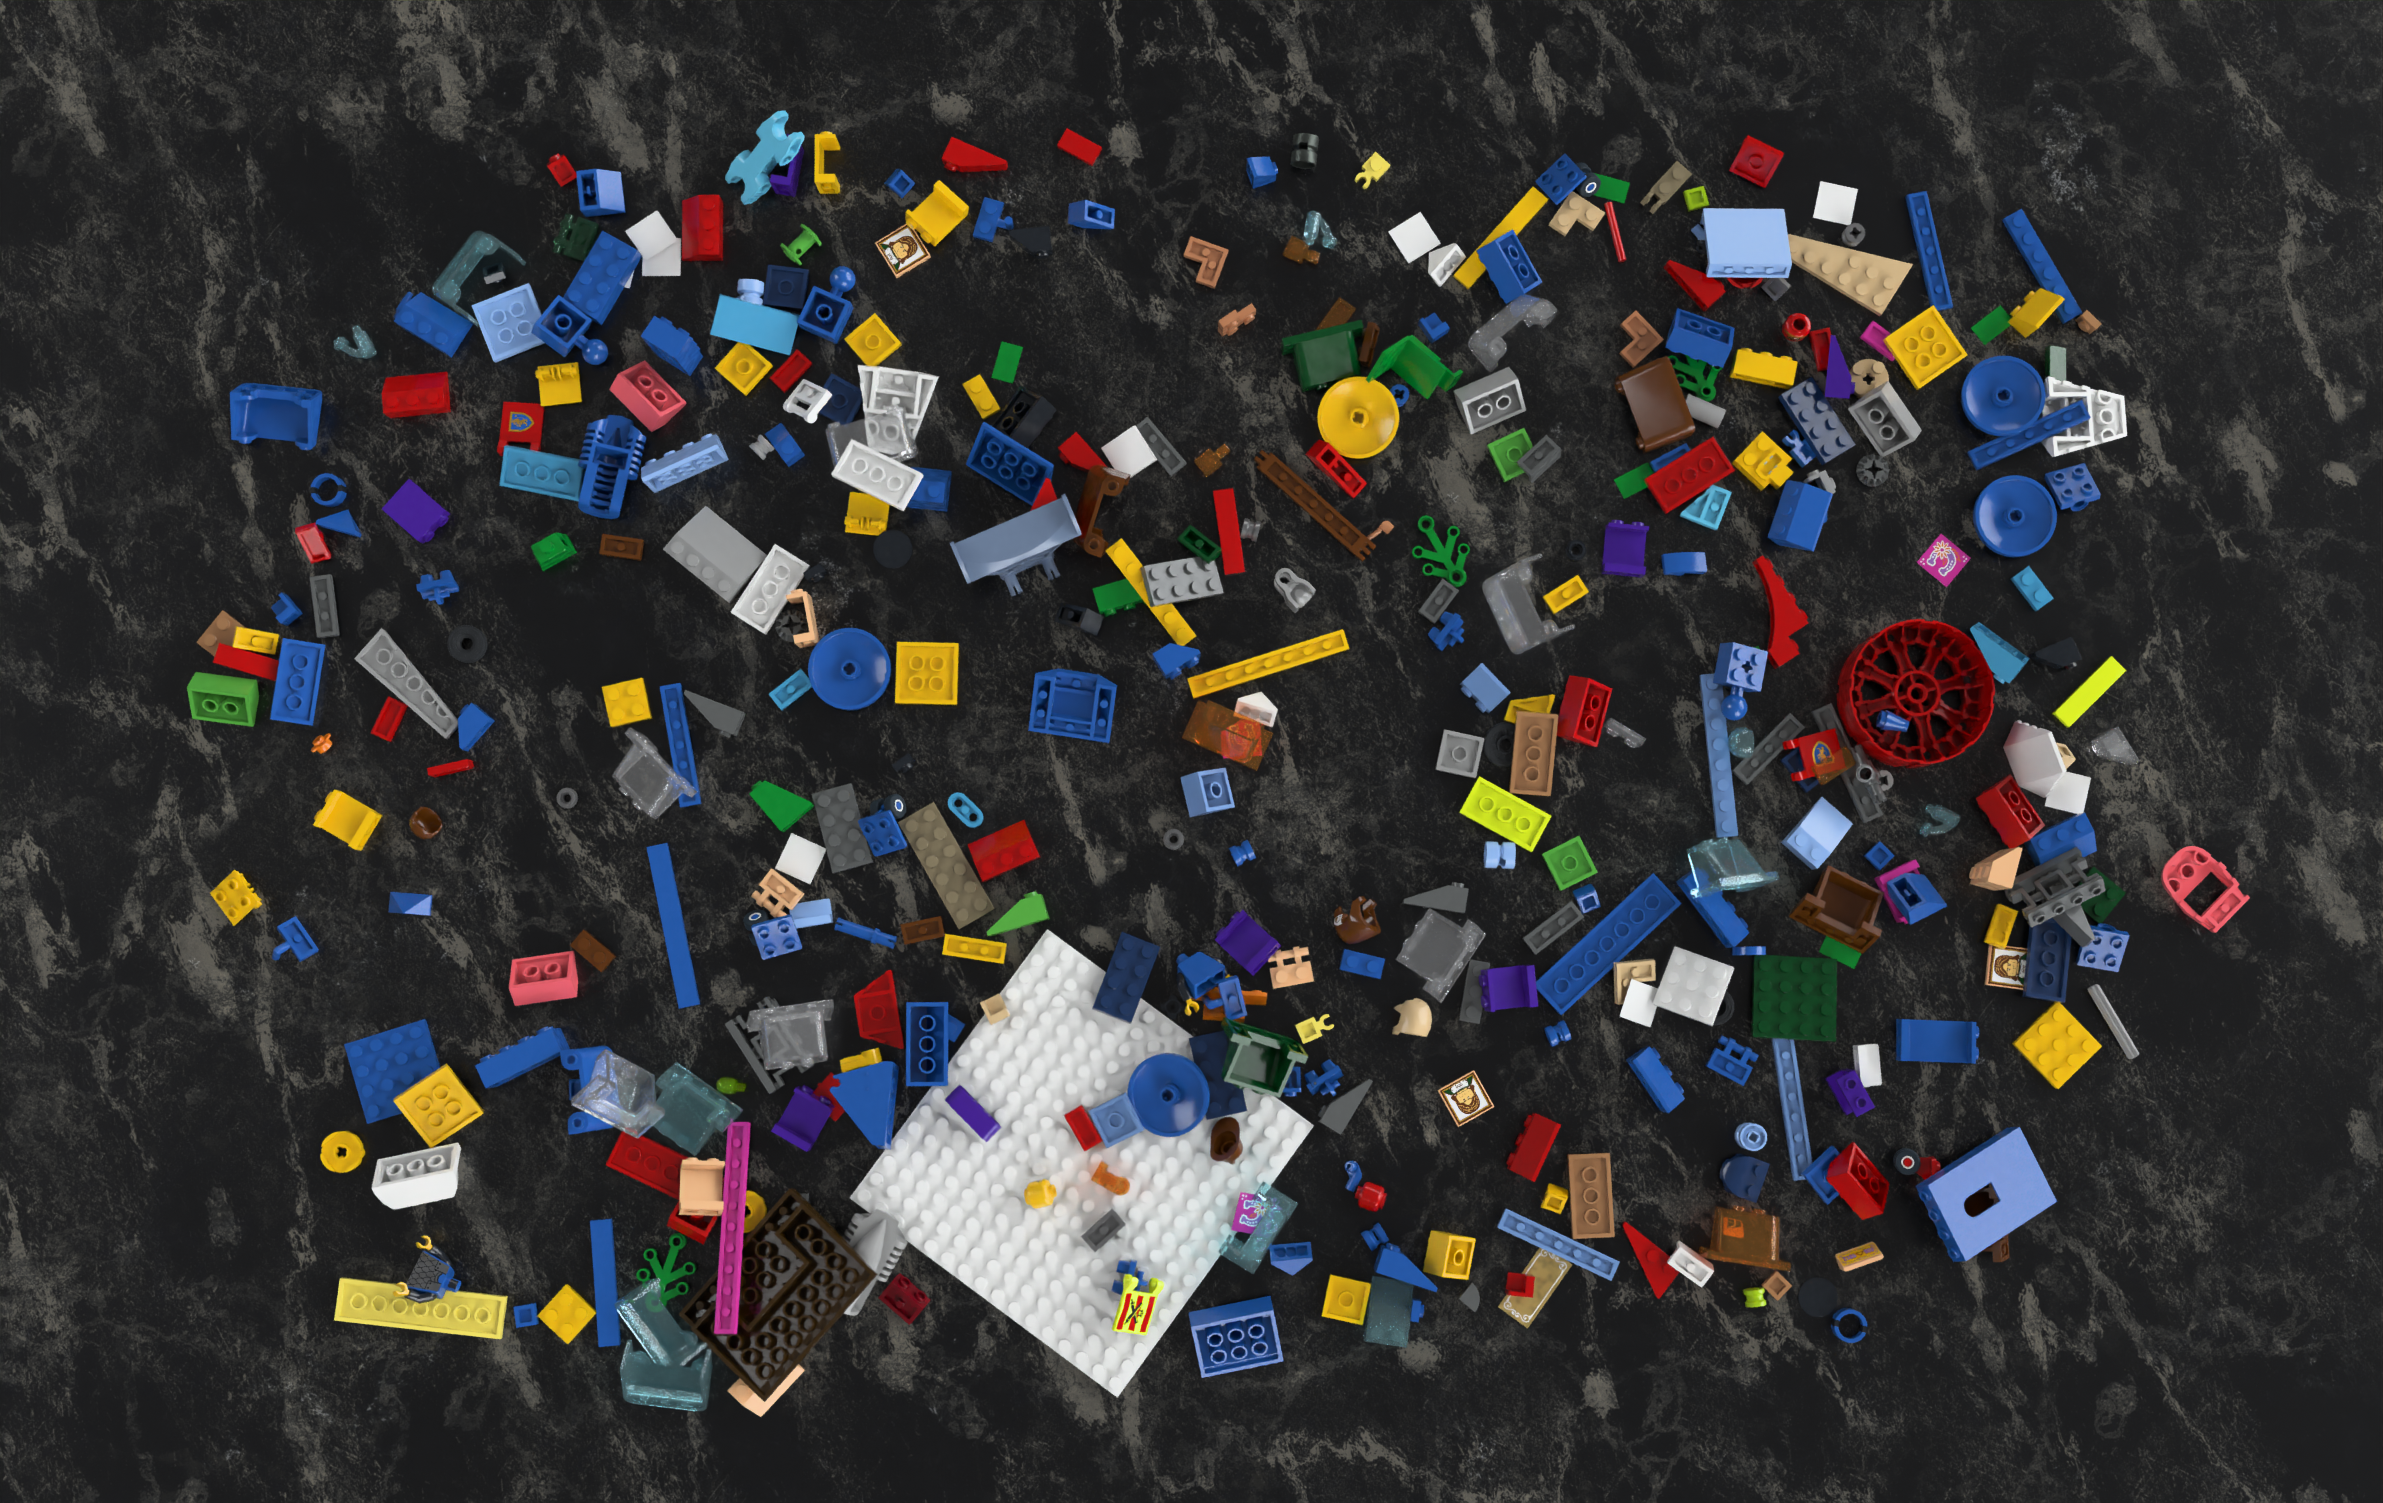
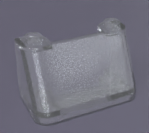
(1487, 340)
(884, 433)

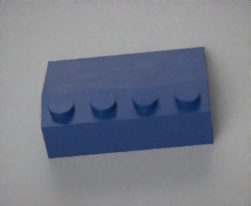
(1009, 464)
(1236, 1336)

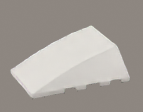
(892, 386)
(2104, 408)
(2034, 758)

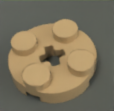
(1873, 369)

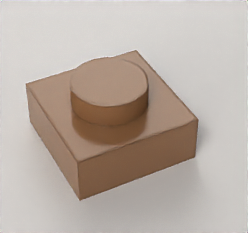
(2087, 322)
(1776, 1285)

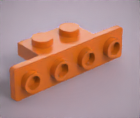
(1250, 997)

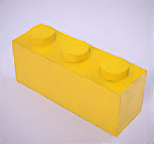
(1763, 368)

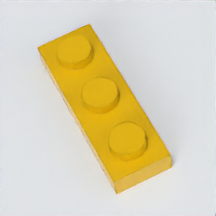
(974, 948)

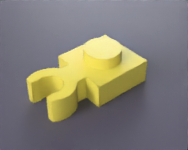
(1373, 168)
(1310, 1029)

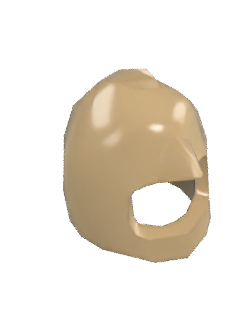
(1414, 1018)

